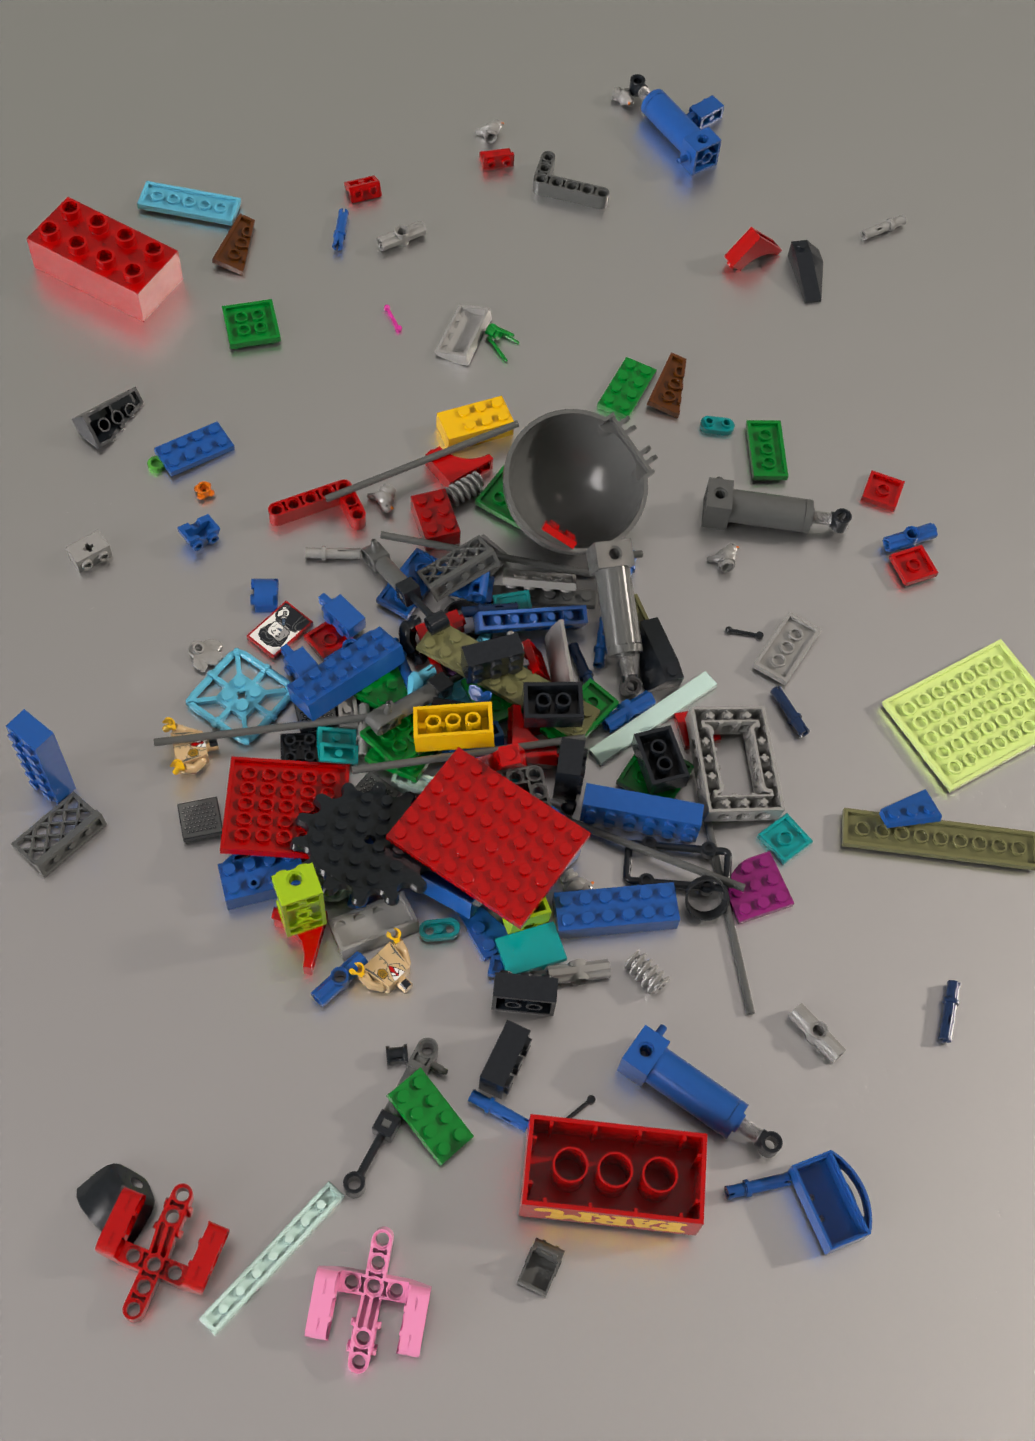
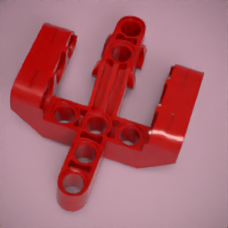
(114, 1246)

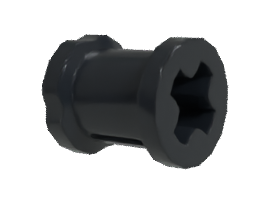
(397, 1054)

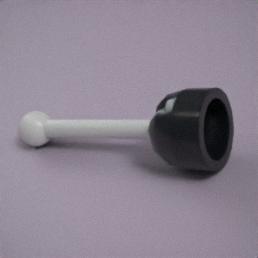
(567, 807)

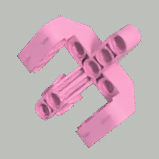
(333, 1279)

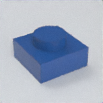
(495, 965)

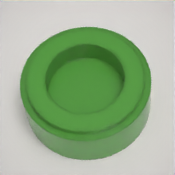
(155, 465)

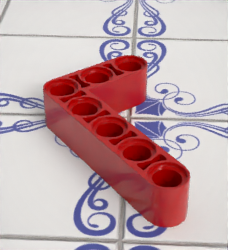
(315, 502)

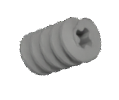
(464, 488)
(646, 972)

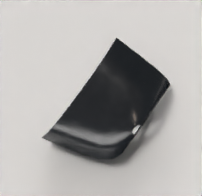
(102, 1190)

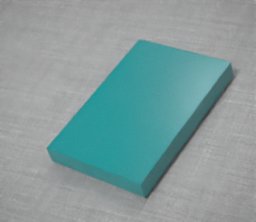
(531, 949)

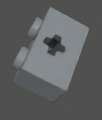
(89, 551)

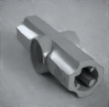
(401, 236)
(580, 972)
(826, 1042)

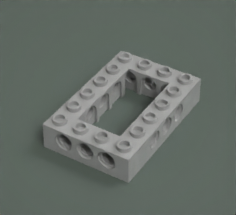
(751, 721)

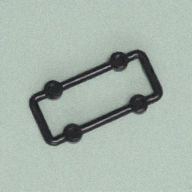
(707, 850)

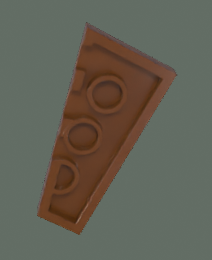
(235, 246)
(669, 387)

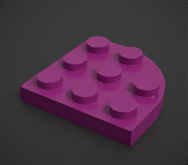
(763, 892)

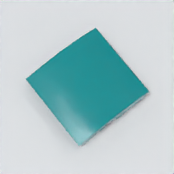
(337, 745)

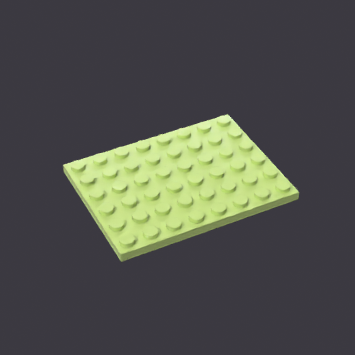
(969, 715)

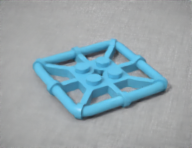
(240, 684)

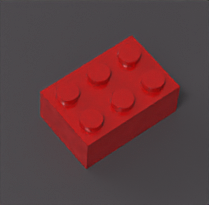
(435, 517)

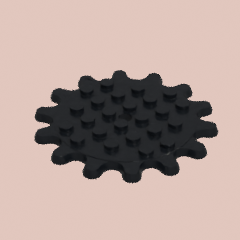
(339, 847)

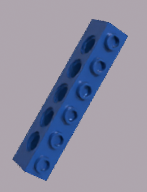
(529, 619)

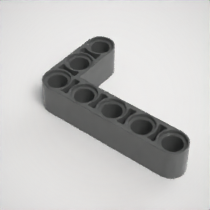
(566, 189)
(532, 786)

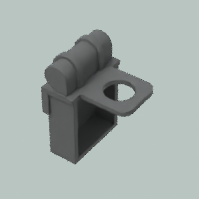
(540, 1267)

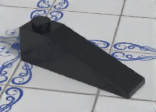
(808, 269)
(108, 418)
(658, 660)

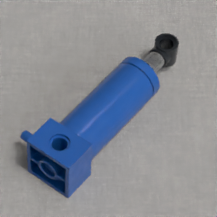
(697, 147)
(653, 1063)

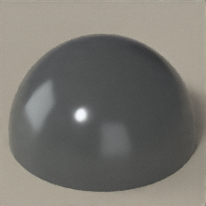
(579, 475)

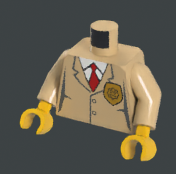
(191, 755)
(387, 968)

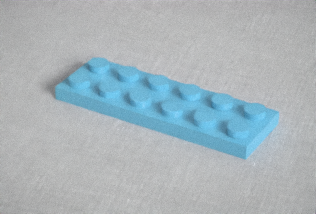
(189, 203)

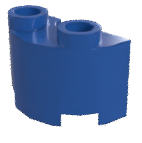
(201, 533)
(265, 594)

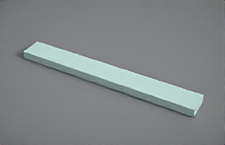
(653, 717)
(271, 1258)

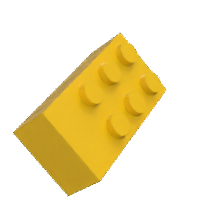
(472, 420)
(453, 726)

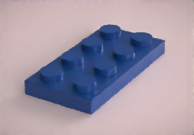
(194, 448)
(388, 597)

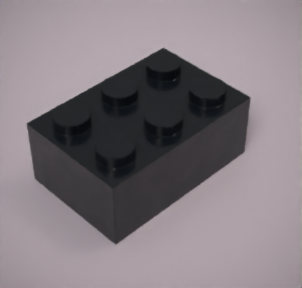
(492, 658)
(552, 704)
(660, 760)
(570, 769)
(524, 993)
(505, 1060)

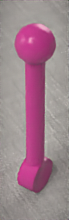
(398, 328)

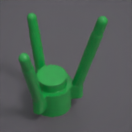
(495, 333)

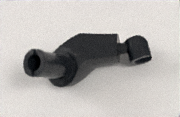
(407, 639)

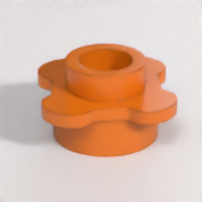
(206, 487)

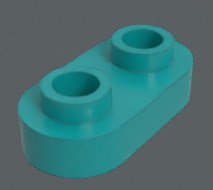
(717, 425)
(439, 928)

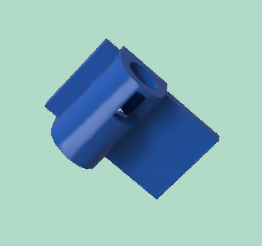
(479, 595)

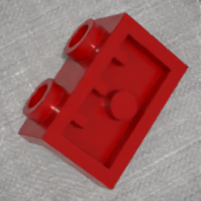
(496, 158)
(363, 189)

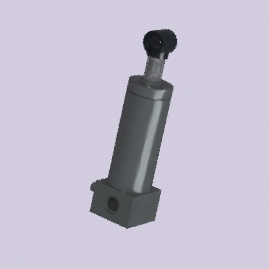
(731, 505)
(611, 566)

